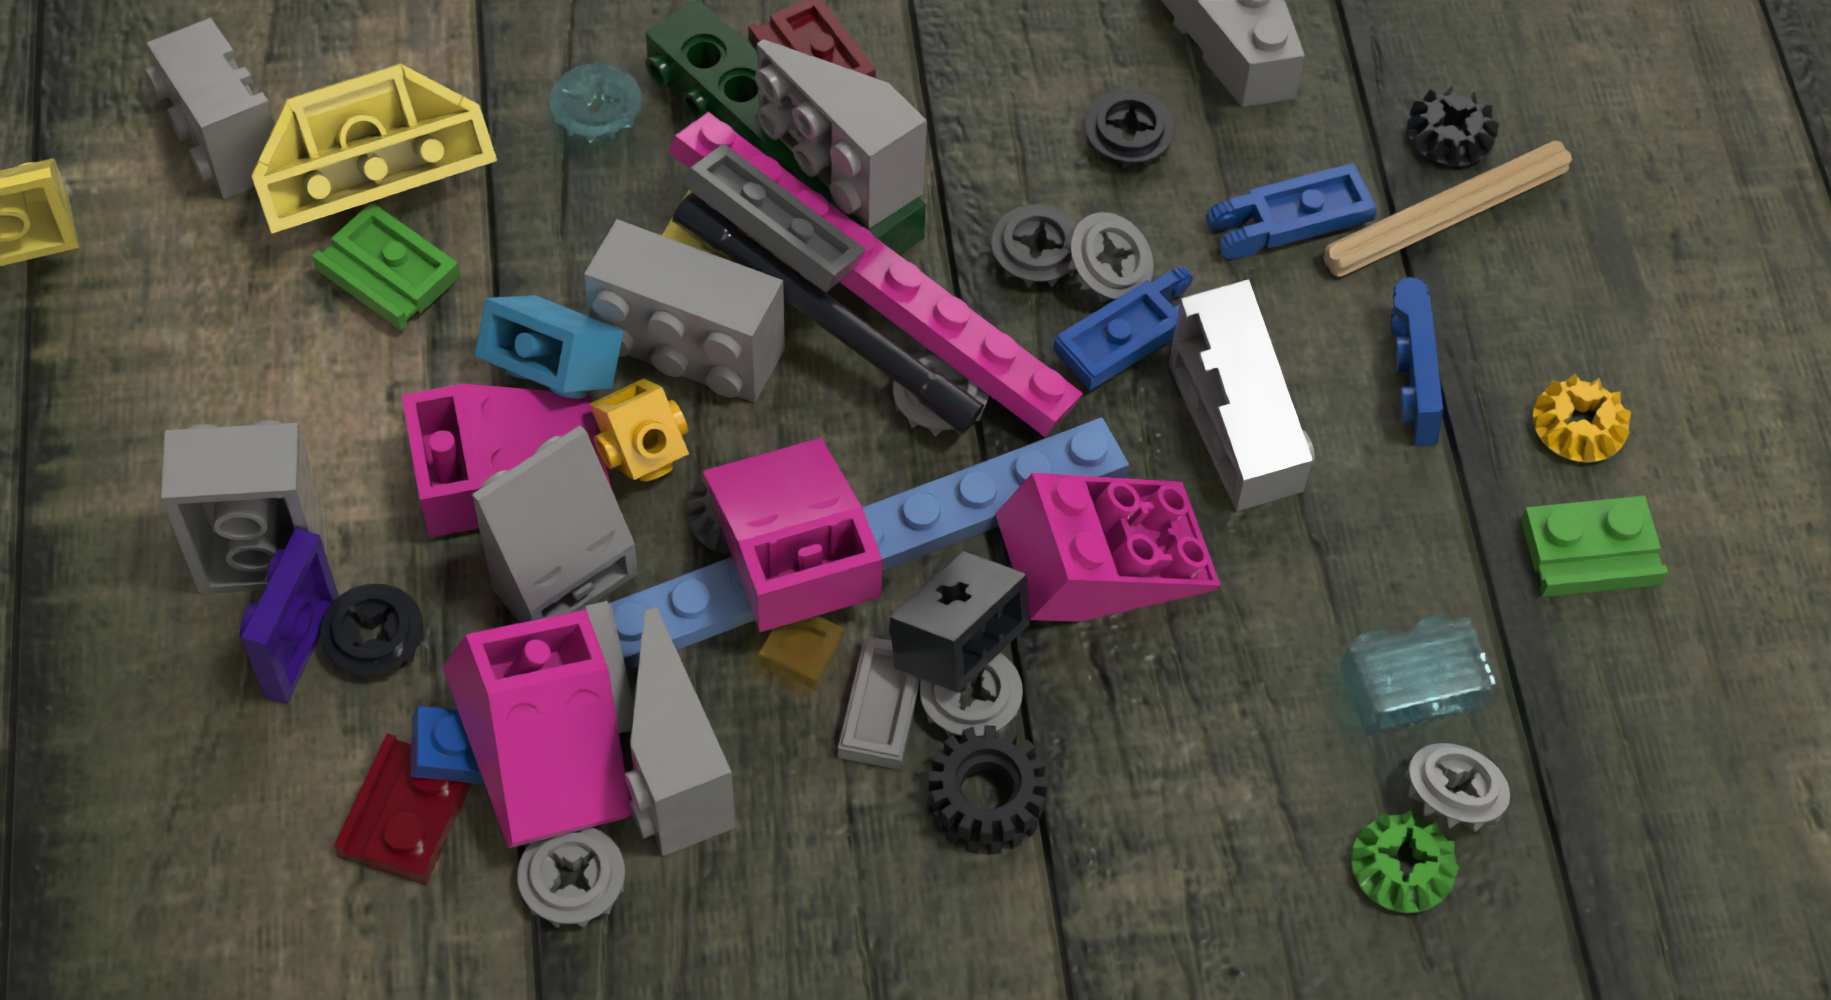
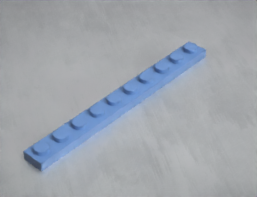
(902, 526)

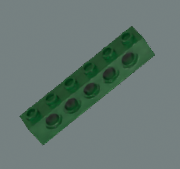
(716, 74)

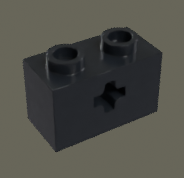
(959, 621)

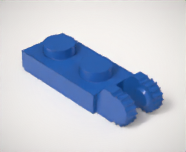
(1292, 211)
(1123, 329)
(1417, 355)

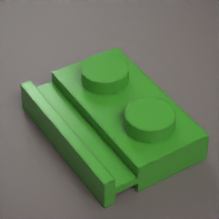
(386, 266)
(1593, 546)

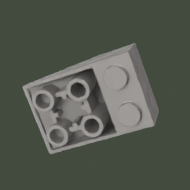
(844, 130)
(554, 531)

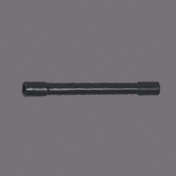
(930, 388)

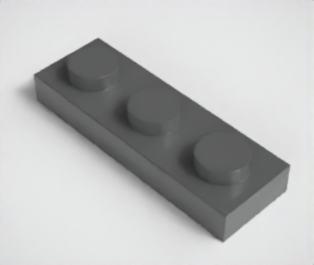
(774, 217)

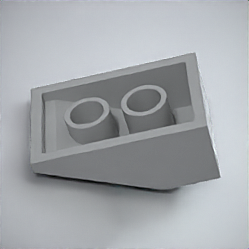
(679, 771)

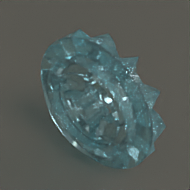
(576, 91)

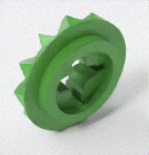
(1381, 875)

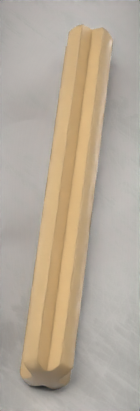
(1446, 208)

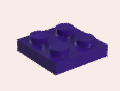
(288, 617)

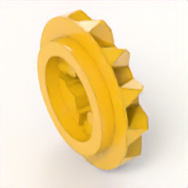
(1580, 439)

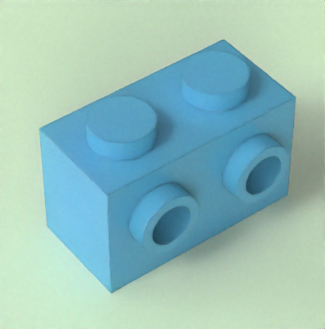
(549, 344)

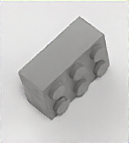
(688, 310)
(238, 499)

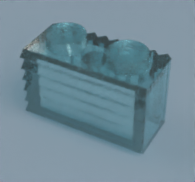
(1417, 674)

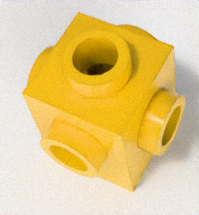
(640, 431)

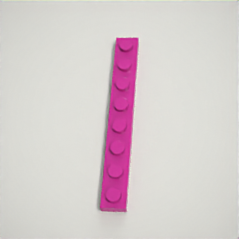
(912, 298)

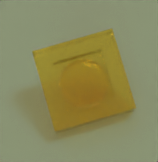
(802, 650)

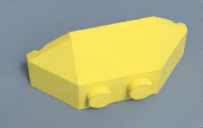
(365, 144)

